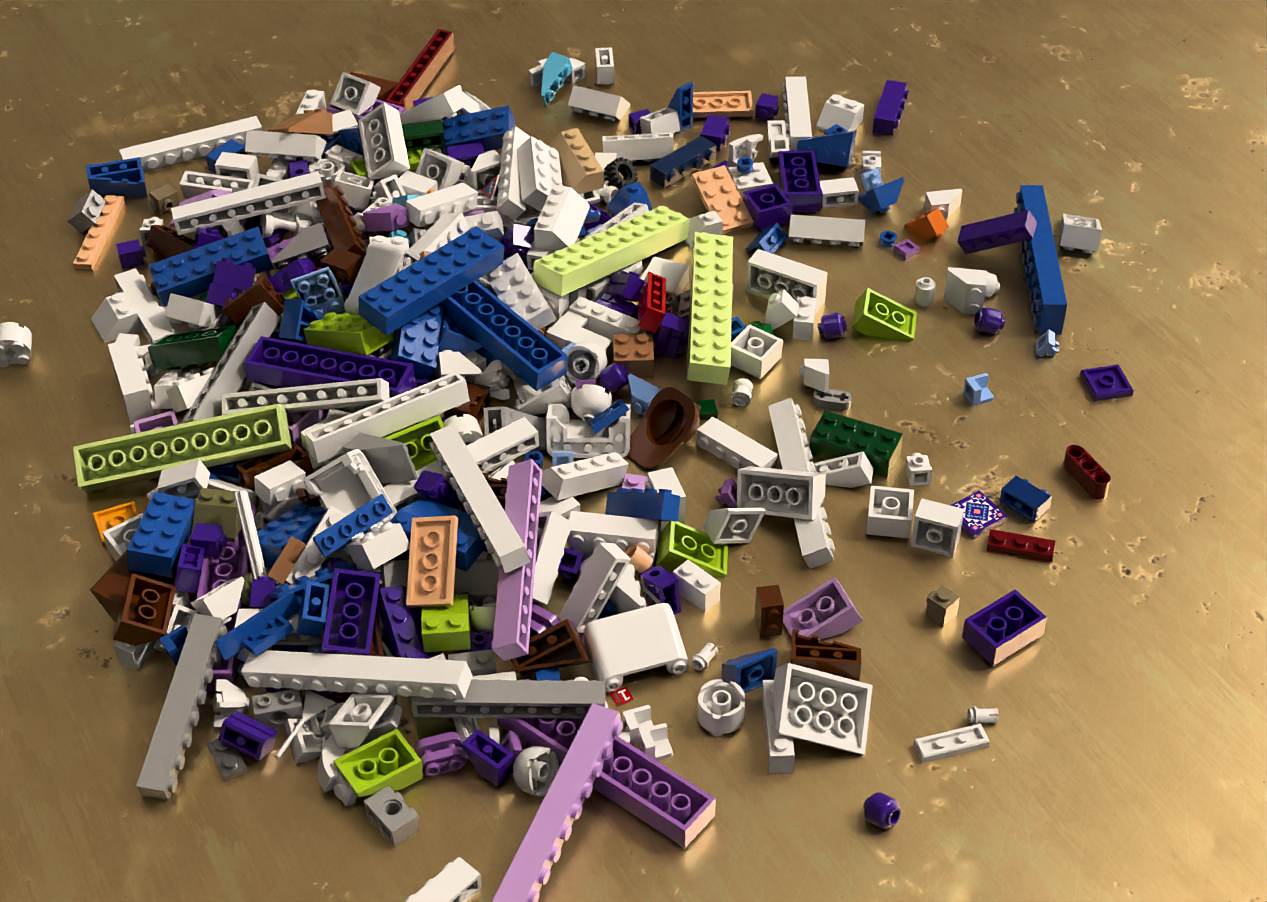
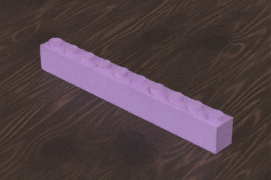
(516, 587)
(560, 806)

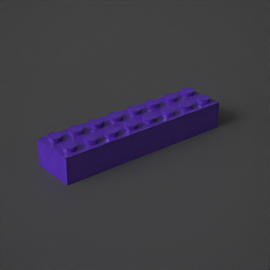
(299, 364)

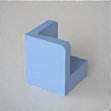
(976, 389)

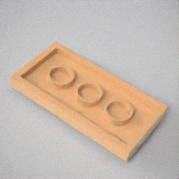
(722, 104)
(722, 196)
(432, 561)

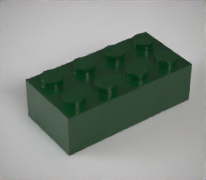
(191, 348)
(843, 436)

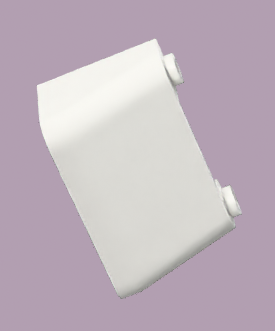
(378, 265)
(537, 402)
(580, 438)
(347, 484)
(634, 644)

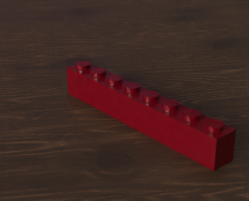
(423, 70)

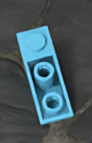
(554, 74)

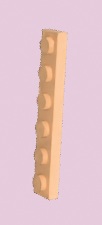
(98, 234)

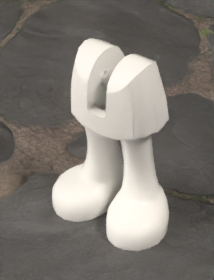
(279, 220)

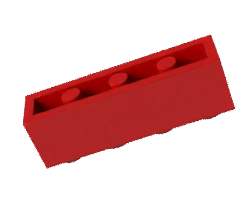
(652, 303)

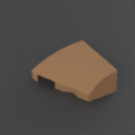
(287, 560)

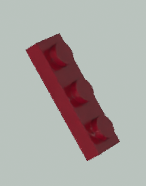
(1021, 545)

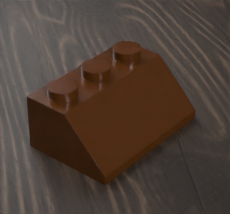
(111, 585)
(144, 611)

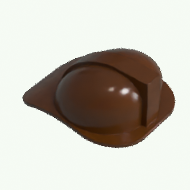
(665, 427)

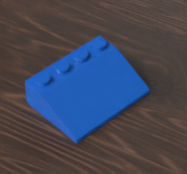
(469, 542)

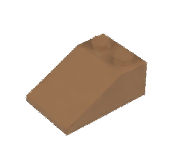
(310, 122)

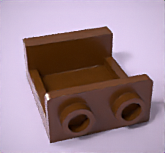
(258, 293)

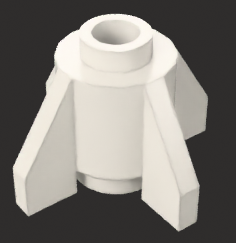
(496, 380)
(228, 701)

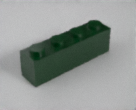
(423, 135)

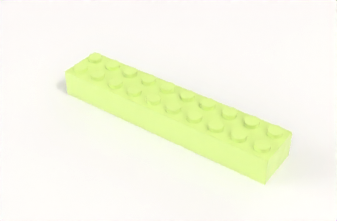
(610, 250)
(710, 309)
(211, 440)

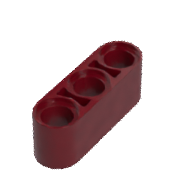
(1086, 471)

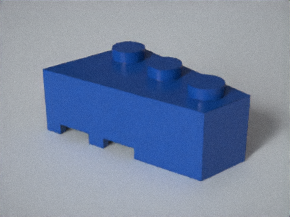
(831, 148)
(118, 178)
(295, 319)

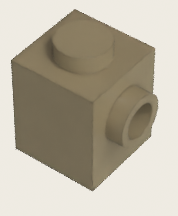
(163, 199)
(942, 605)

